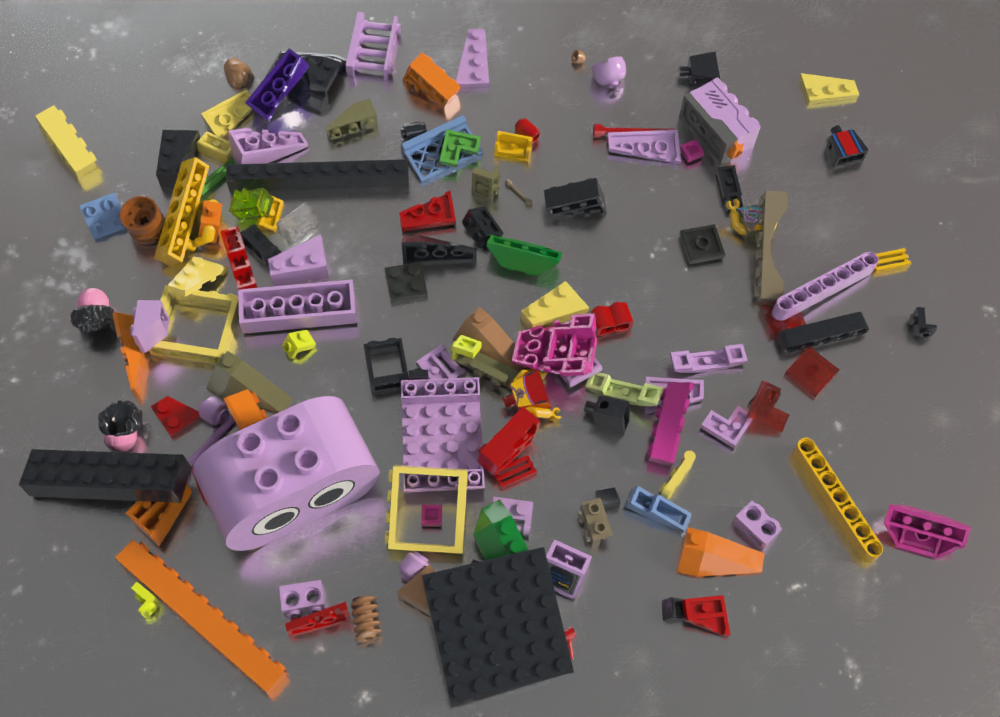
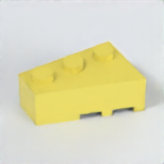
(553, 306)

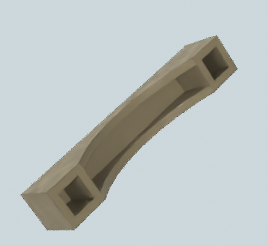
(770, 284)

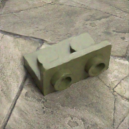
(485, 183)

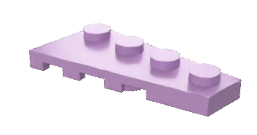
(653, 145)

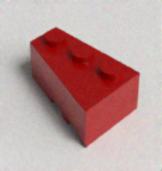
(509, 442)

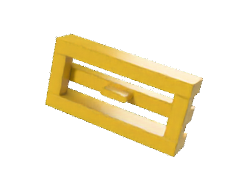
(889, 257)

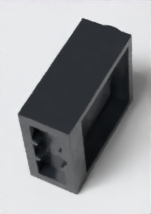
(387, 382)

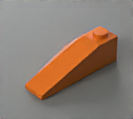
(130, 351)
(712, 555)

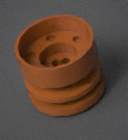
(142, 219)

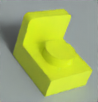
(465, 346)
(148, 600)

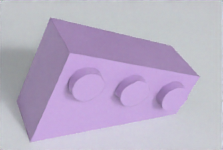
(299, 263)

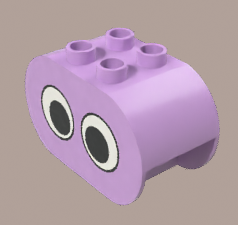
(285, 472)

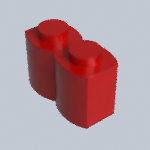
(612, 318)

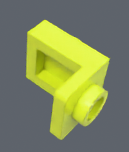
(298, 342)

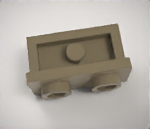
(595, 522)

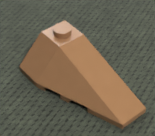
(494, 340)

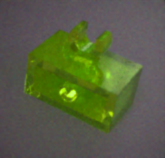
(251, 204)

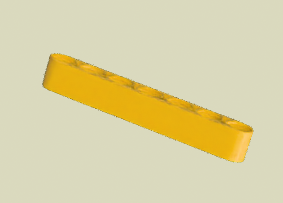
(837, 509)

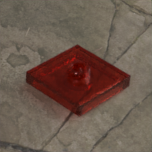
(812, 371)

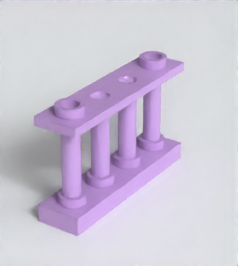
(359, 37)

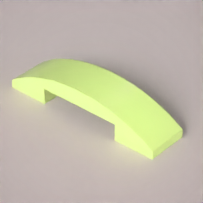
(636, 395)

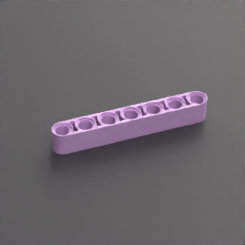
(824, 286)

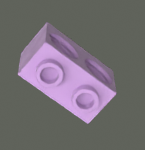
(752, 528)
(302, 592)

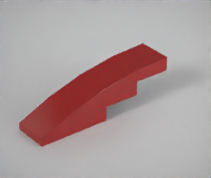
(238, 258)

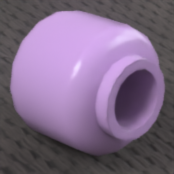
(213, 410)
(412, 565)

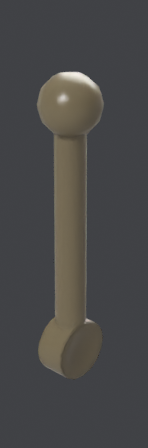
(528, 202)

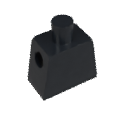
(700, 69)
(610, 413)

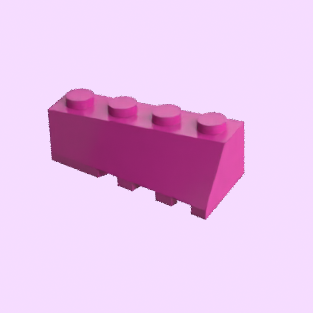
(669, 423)

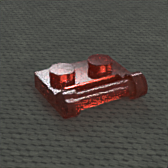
(775, 326)

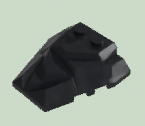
(315, 82)

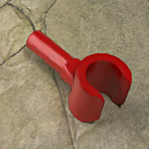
(570, 634)

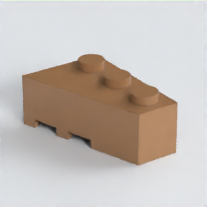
(414, 592)

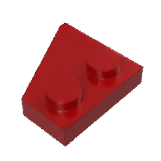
(175, 415)
(707, 613)

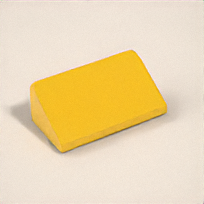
(269, 223)

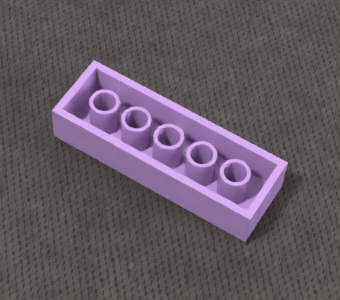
(297, 306)

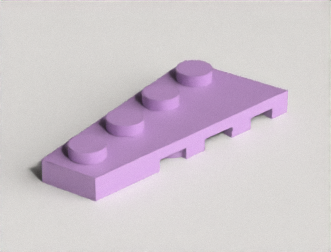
(474, 62)

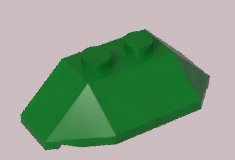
(523, 256)
(497, 532)

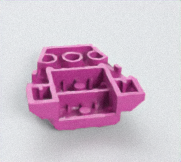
(560, 348)

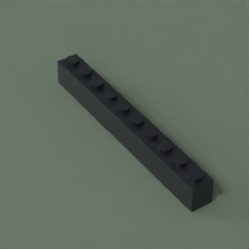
(318, 175)

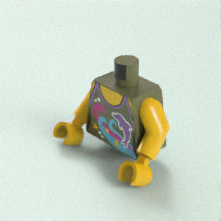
(745, 220)

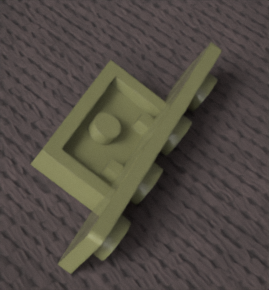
(485, 366)

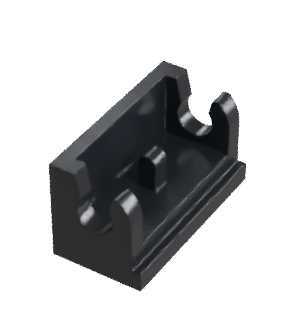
(259, 244)

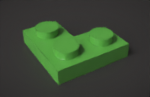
(455, 143)

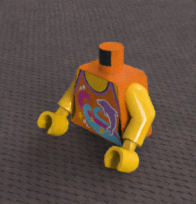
(209, 224)

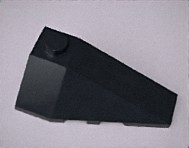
(431, 250)

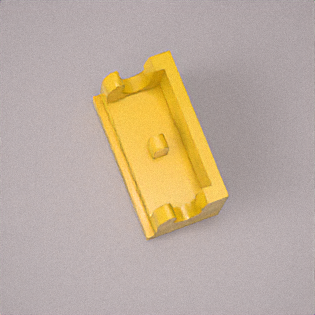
(513, 146)

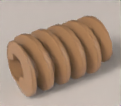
(364, 620)

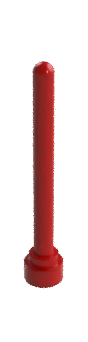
(599, 130)

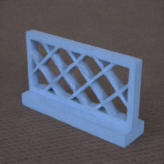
(432, 138)

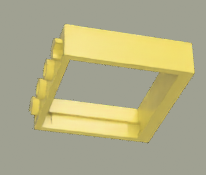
(197, 353)
(391, 516)

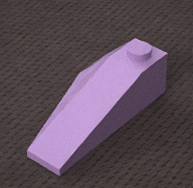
(263, 147)

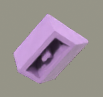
(150, 324)

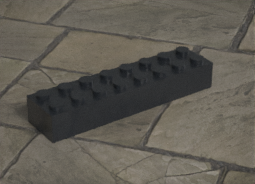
(105, 475)

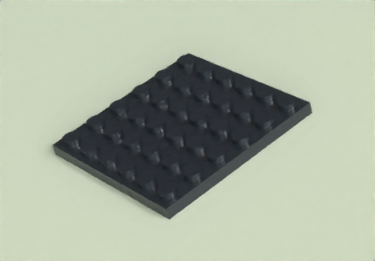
(497, 624)

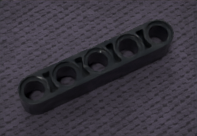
(822, 332)

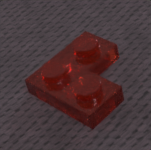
(763, 407)

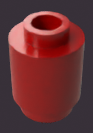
(526, 128)

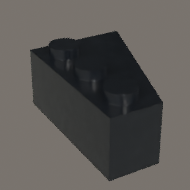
(174, 149)

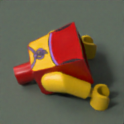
(531, 394)

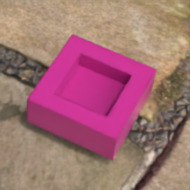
(691, 150)
(431, 515)

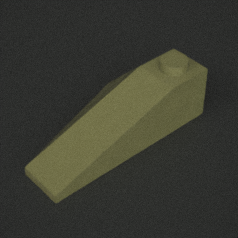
(235, 375)

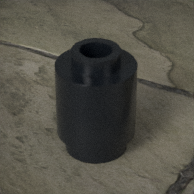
(412, 130)

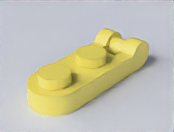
(677, 475)

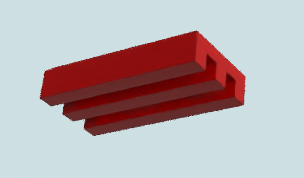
(526, 459)

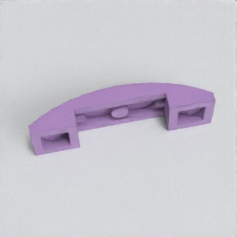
(708, 361)

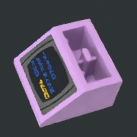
(567, 568)

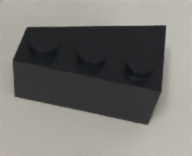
(575, 198)

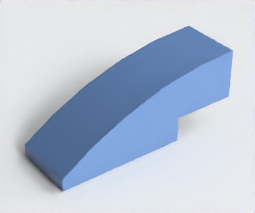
(657, 509)

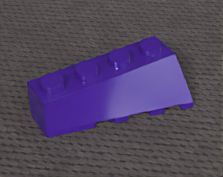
(277, 84)

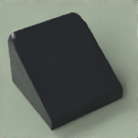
(609, 498)
(673, 609)

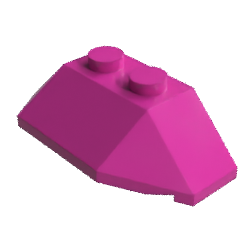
(925, 531)

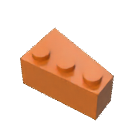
(432, 80)
(156, 517)

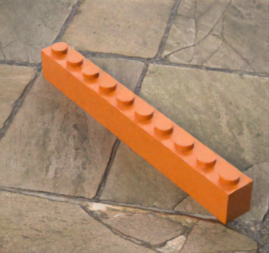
(201, 617)

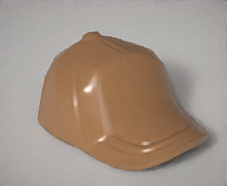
(238, 73)

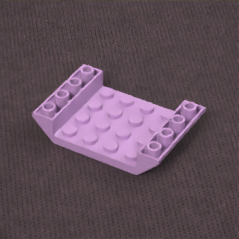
(441, 431)

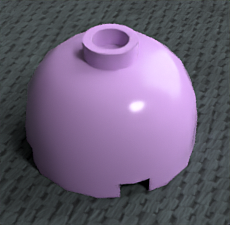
(610, 72)

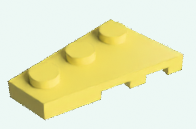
(827, 89)
(227, 114)
(194, 275)

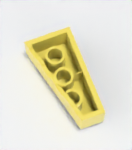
(67, 144)

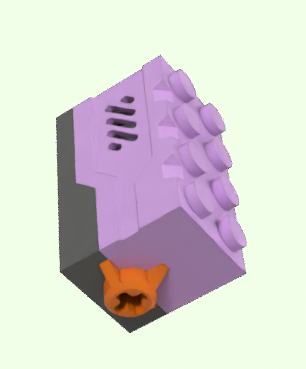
(719, 121)

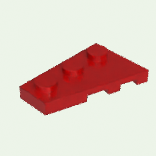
(430, 214)
(323, 618)

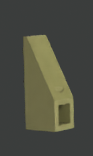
(355, 118)

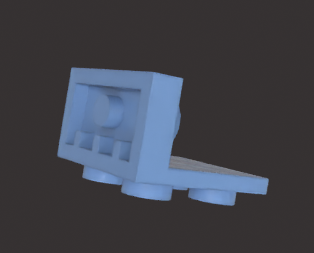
(103, 215)

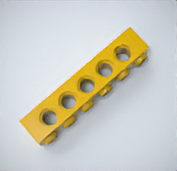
(181, 212)

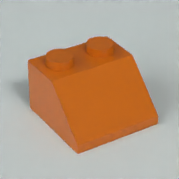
(245, 408)

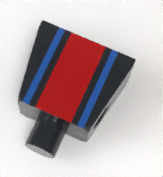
(845, 147)

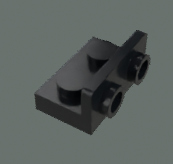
(481, 225)

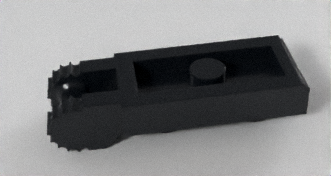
(729, 184)

